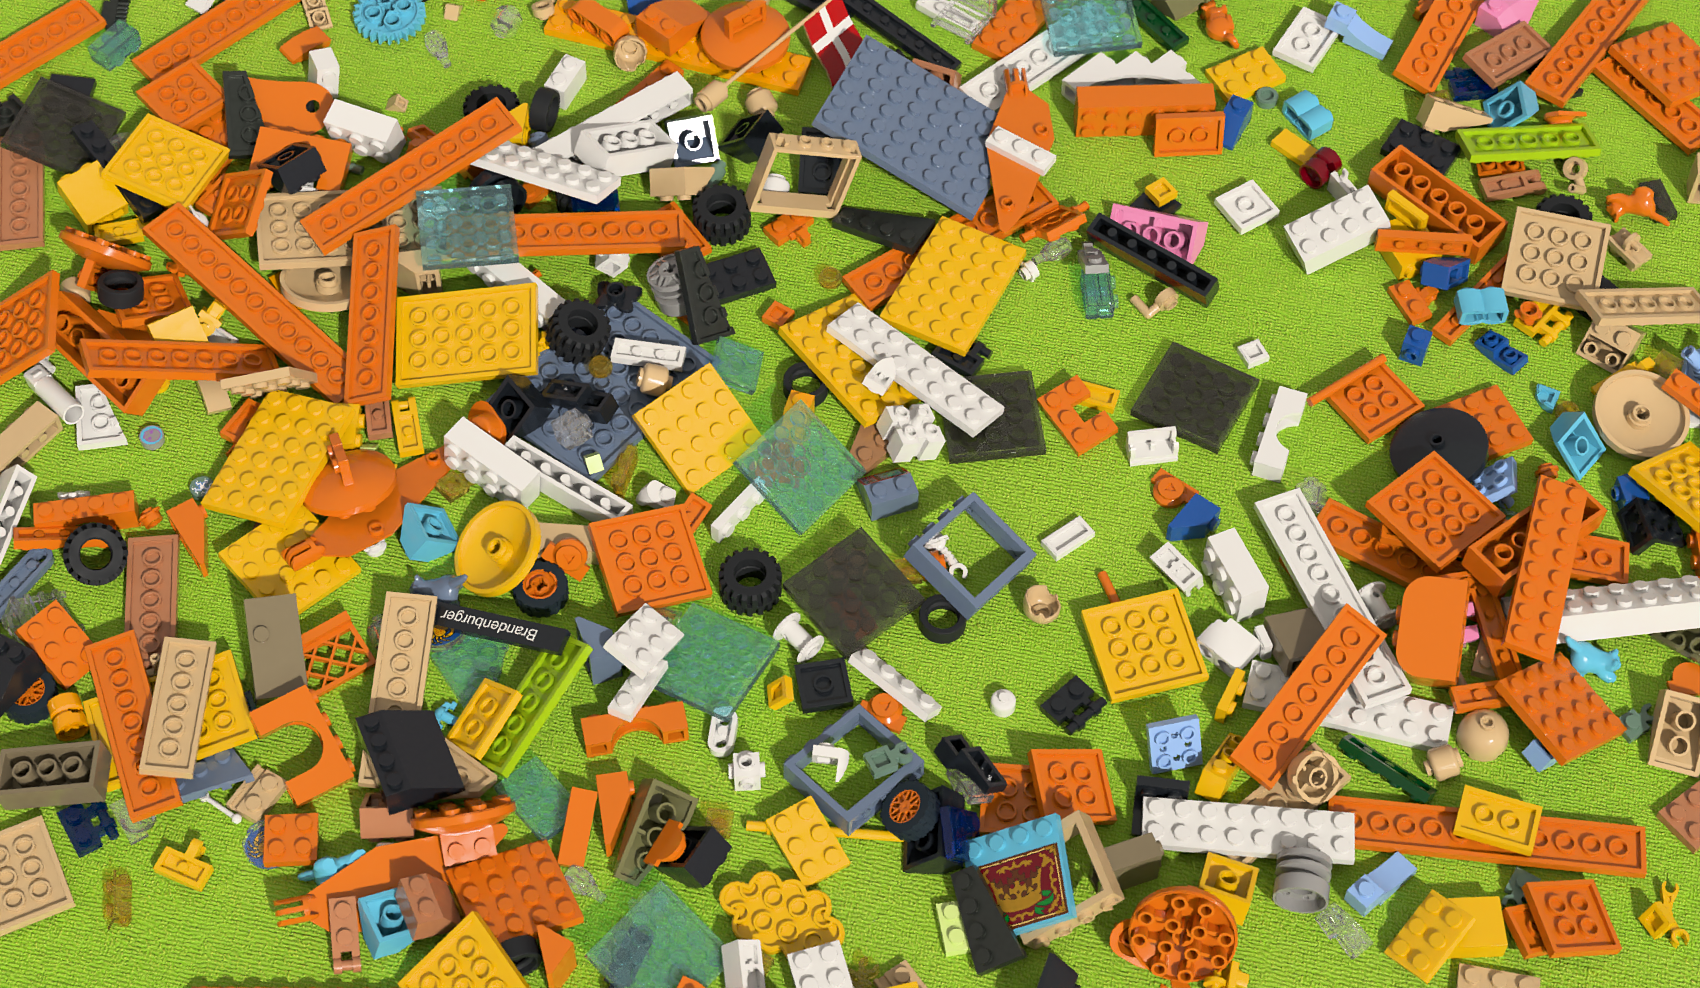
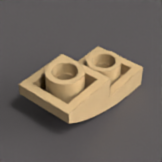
(317, 14)
(213, 396)

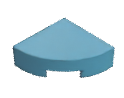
(1546, 397)

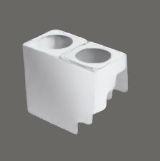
(1228, 645)

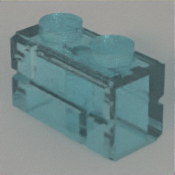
(115, 45)
(1098, 295)

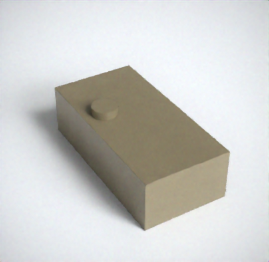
(274, 646)
(54, 775)

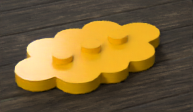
(780, 914)

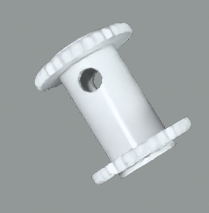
(1377, 606)
(798, 637)

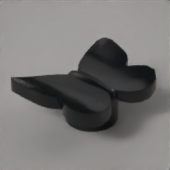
(617, 295)

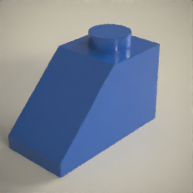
(1237, 117)
(1444, 272)
(1194, 520)

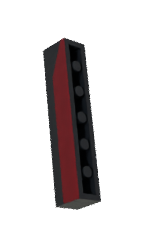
(1153, 260)

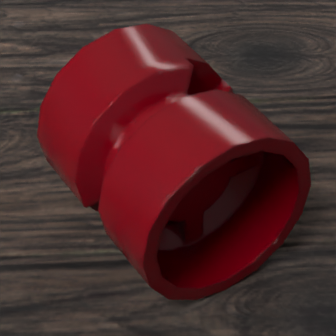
(1317, 169)

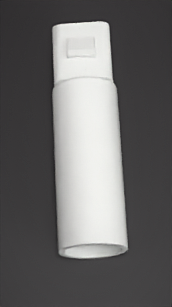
(54, 395)

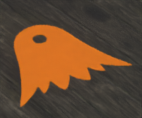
(285, 103)

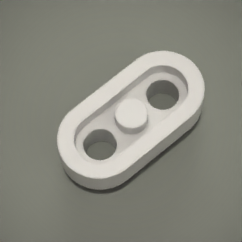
(722, 734)

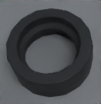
(544, 109)
(120, 298)
(802, 370)
(935, 634)
(524, 953)

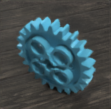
(389, 19)

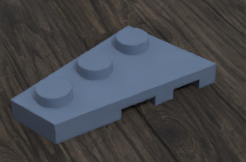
(213, 773)

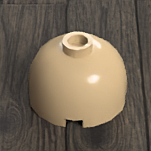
(1482, 735)
(1313, 776)

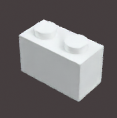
(324, 70)
(567, 79)

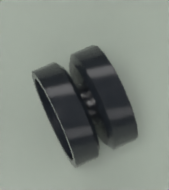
(490, 178)

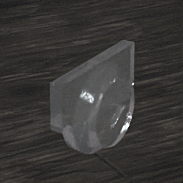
(134, 831)

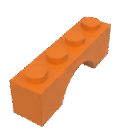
(109, 509)
(664, 721)

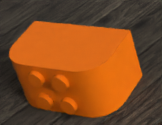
(1432, 630)

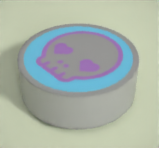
(152, 437)

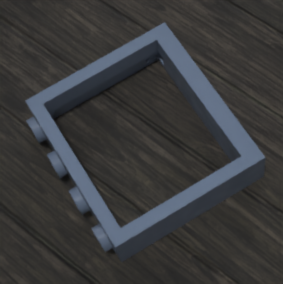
(943, 580)
(871, 804)

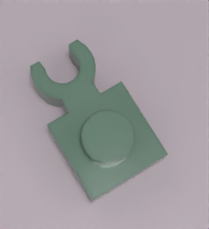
(1636, 723)
(885, 761)
(1514, 887)

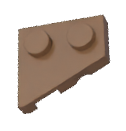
(869, 448)

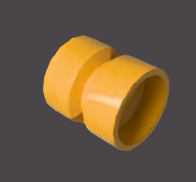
(68, 716)

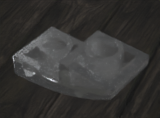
(969, 789)
(1340, 925)

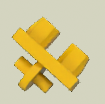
(211, 317)
(1228, 978)

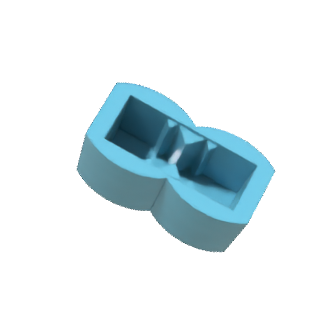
(1307, 115)
(1481, 306)

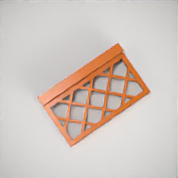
(322, 636)

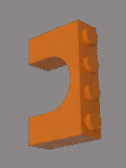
(334, 154)
(301, 709)

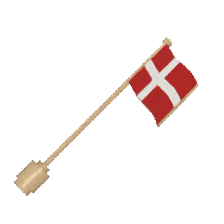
(830, 36)

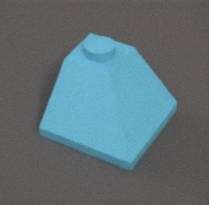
(1511, 105)
(1577, 442)
(427, 533)
(383, 924)

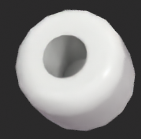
(1003, 703)

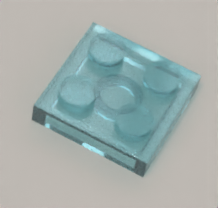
(737, 364)

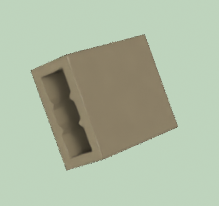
(1292, 636)
(1132, 861)

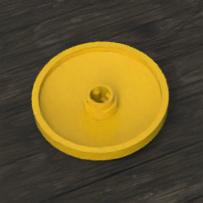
(498, 548)

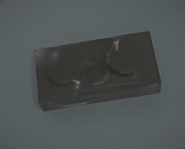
(1663, 202)

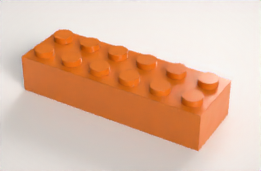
(1132, 108)
(1445, 202)
(80, 320)
(1497, 555)

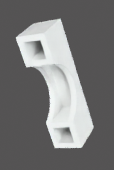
(1272, 455)

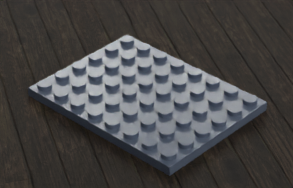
(912, 126)
(610, 438)

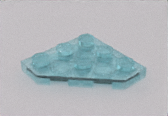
(469, 664)

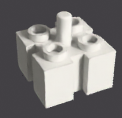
(910, 432)

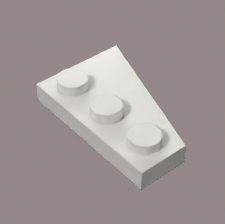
(99, 424)

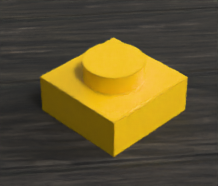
(1161, 192)
(780, 692)
(1657, 920)

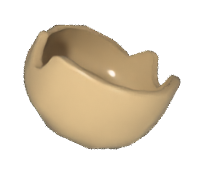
(624, 53)
(1041, 605)

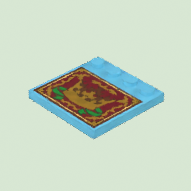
(1027, 873)

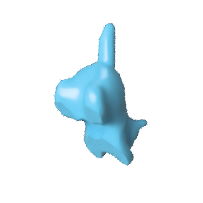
(1587, 659)
(329, 866)

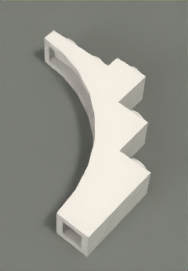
(1130, 71)

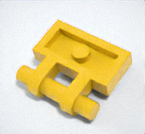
(1549, 334)

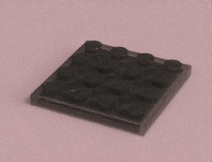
(45, 125)
(1195, 397)
(1012, 434)
(853, 593)

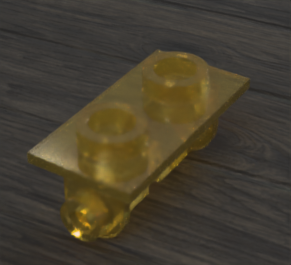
(115, 910)

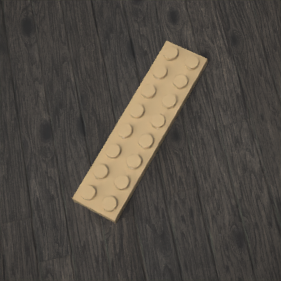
(401, 659)

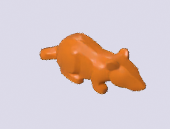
(1218, 24)

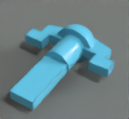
(442, 714)

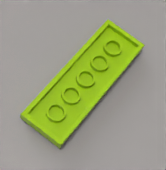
(1527, 142)
(541, 693)

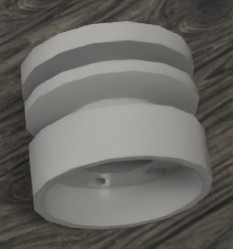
(666, 286)
(1302, 880)

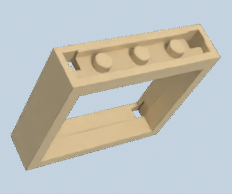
(798, 203)
(1086, 911)

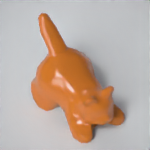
(1638, 203)

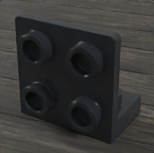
(1649, 523)
(1155, 787)

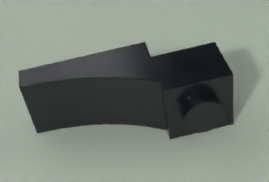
(571, 395)
(972, 761)

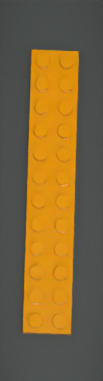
(784, 76)

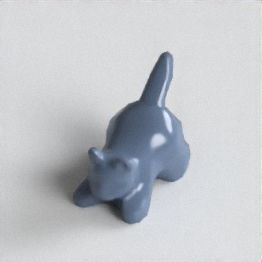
(445, 587)

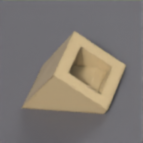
(452, 11)
(397, 103)

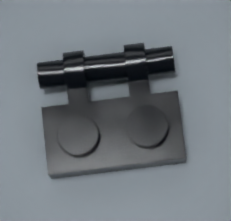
(965, 365)
(1068, 700)

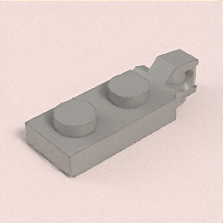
(1092, 259)

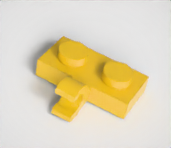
(185, 867)

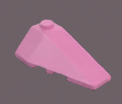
(1500, 15)
(1173, 232)

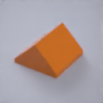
(557, 956)

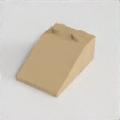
(1676, 733)

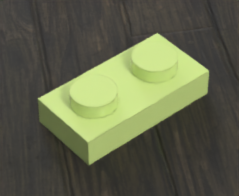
(952, 929)

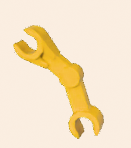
(1667, 899)

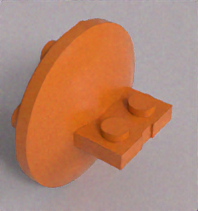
(742, 32)
(101, 256)
(351, 481)
(465, 831)
(1183, 933)

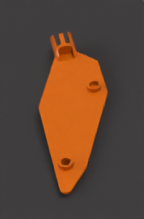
(1030, 119)
(351, 535)
(372, 874)

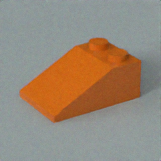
(670, 24)

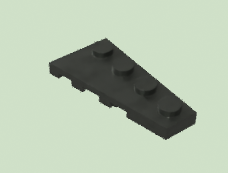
(888, 229)
(987, 931)

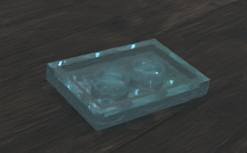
(538, 798)

